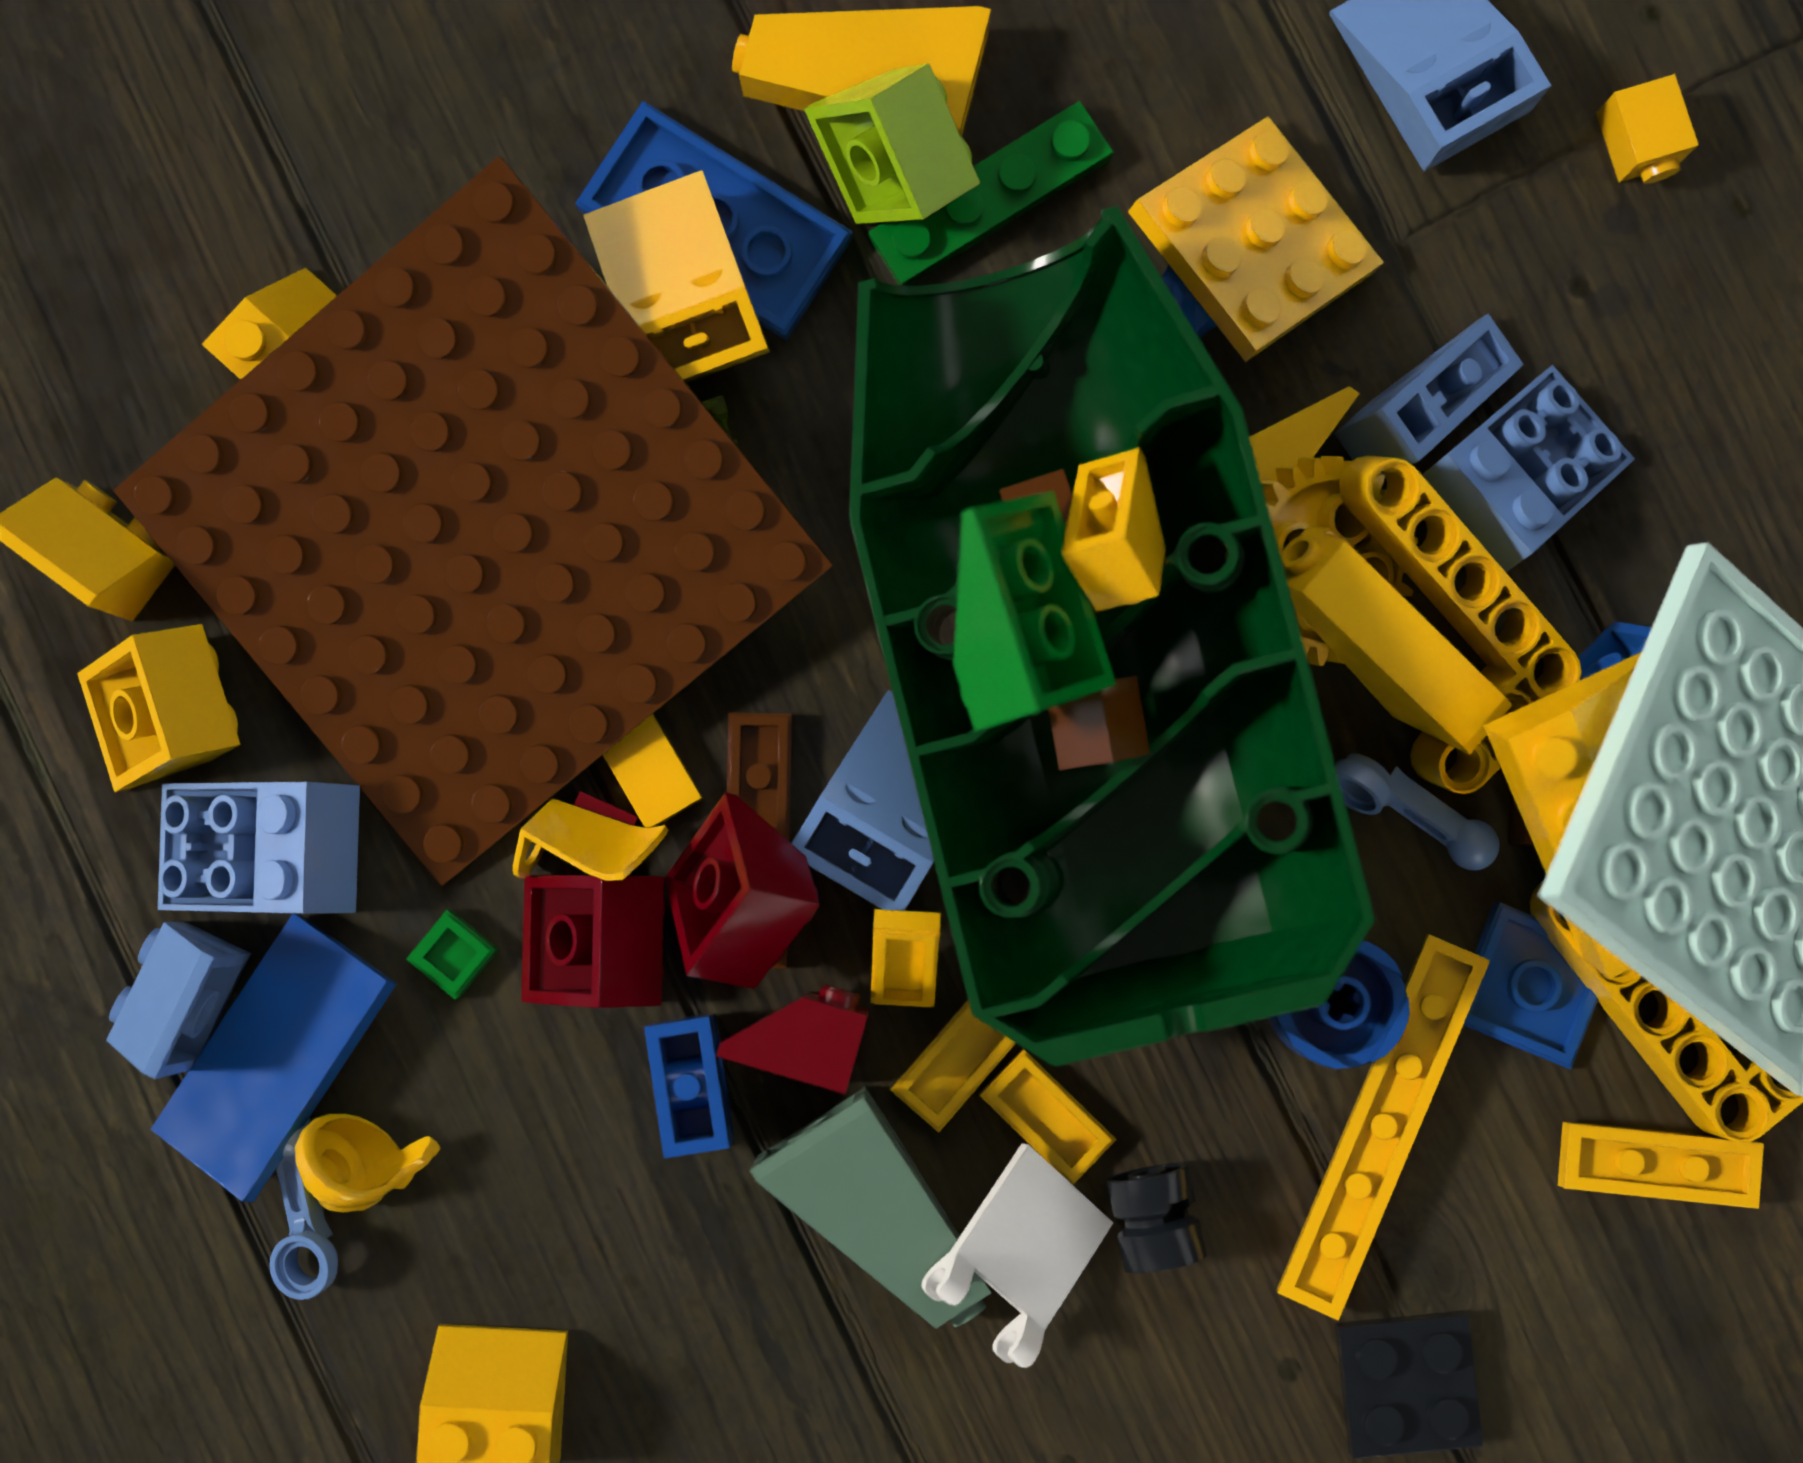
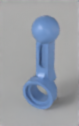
(1369, 788)
(306, 1230)

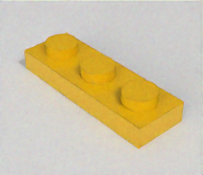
(1660, 1164)

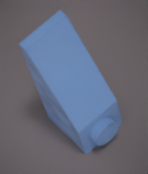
(1433, 396)

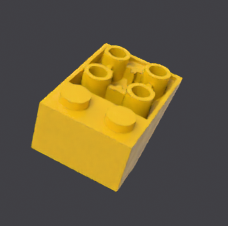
(678, 276)

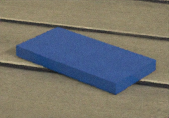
(776, 237)
(273, 1057)

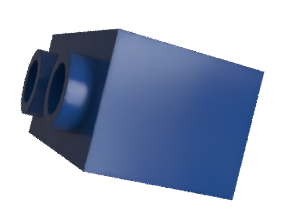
(689, 1085)

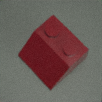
(738, 896)
(593, 941)
(805, 1039)

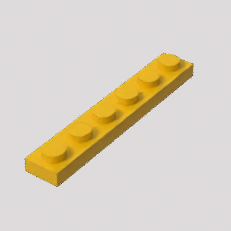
(1382, 1130)

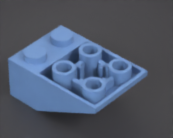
(1442, 69)
(1528, 468)
(870, 819)
(259, 847)

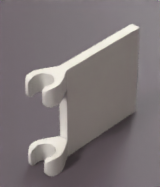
(1028, 1246)

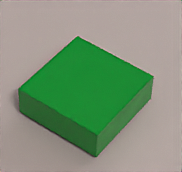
(452, 954)

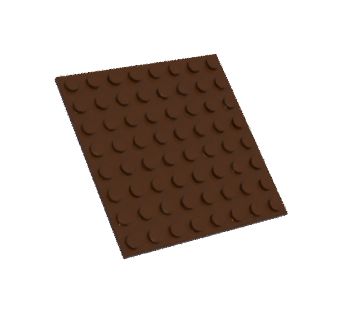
(472, 523)

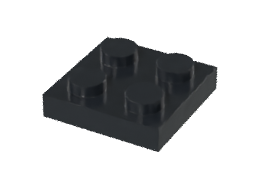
(1408, 1384)

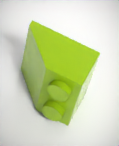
(893, 146)

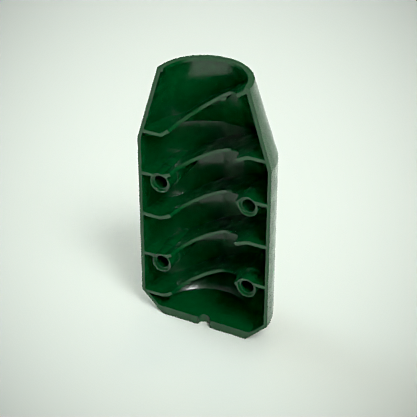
(1146, 872)

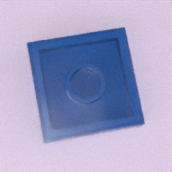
(1529, 990)

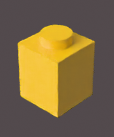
(1647, 130)

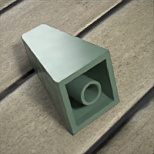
(870, 1201)

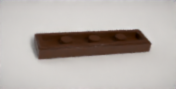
(762, 770)

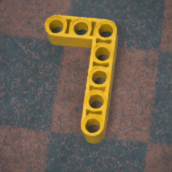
(1471, 611)
(1663, 1039)

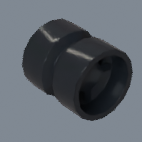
(1156, 1218)

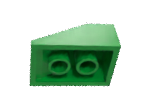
(1021, 614)

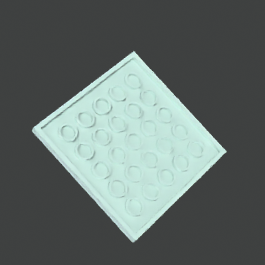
(1696, 816)

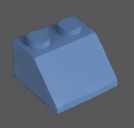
(175, 998)

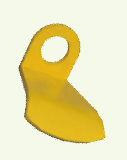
(585, 840)

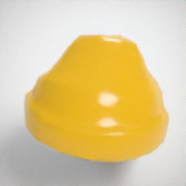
(355, 1162)

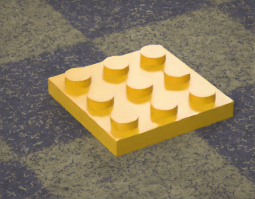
(1255, 237)

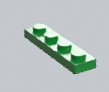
(1009, 186)

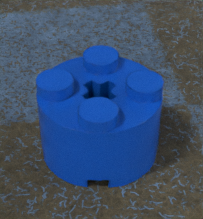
(1369, 1025)

